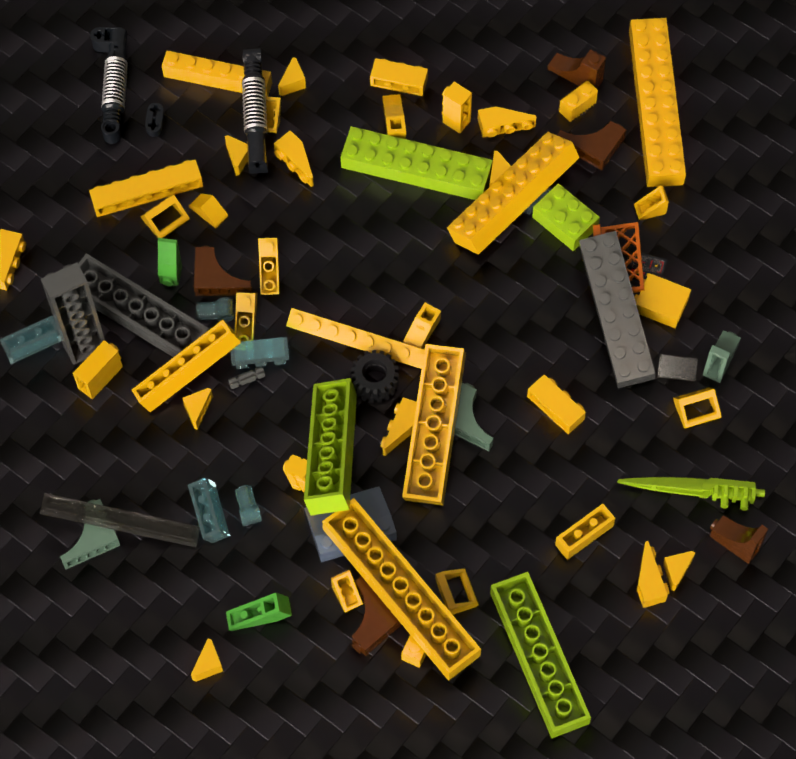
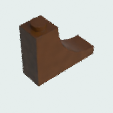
(580, 69)
(598, 146)
(212, 279)
(738, 539)
(377, 620)

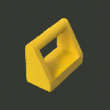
(171, 200)
(681, 401)
(441, 580)

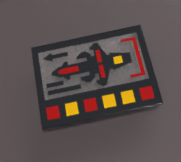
(651, 264)

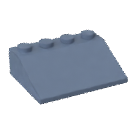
(374, 505)

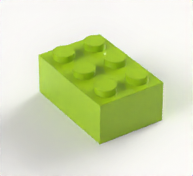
(565, 216)

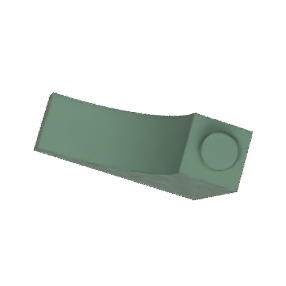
(721, 356)
(466, 425)
(92, 543)

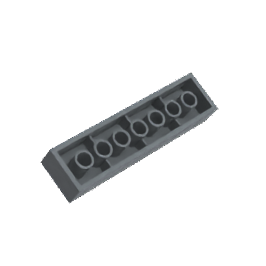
(139, 309)
(617, 309)
(73, 311)

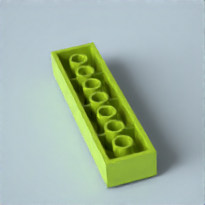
(416, 163)
(330, 447)
(540, 655)

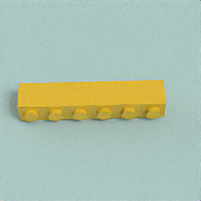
(207, 72)
(146, 188)
(186, 366)

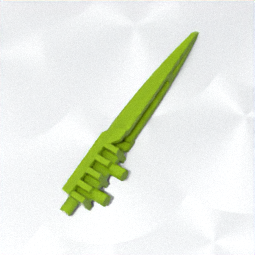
(700, 487)

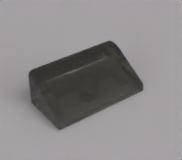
(677, 367)

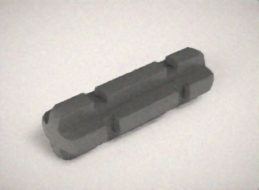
(246, 377)

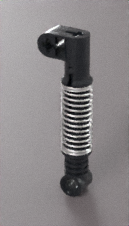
(114, 80)
(254, 104)

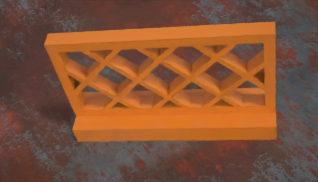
(598, 230)

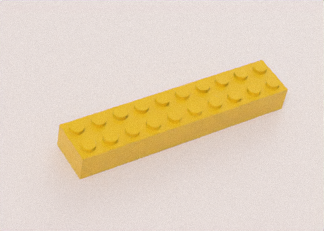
(657, 102)
(402, 589)

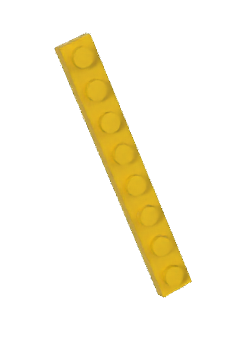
(355, 337)

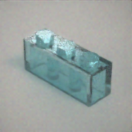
(31, 340)
(260, 352)
(208, 510)

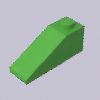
(169, 262)
(259, 612)

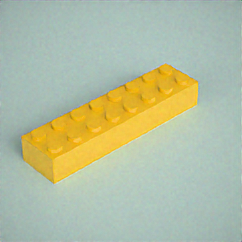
(513, 192)
(434, 424)

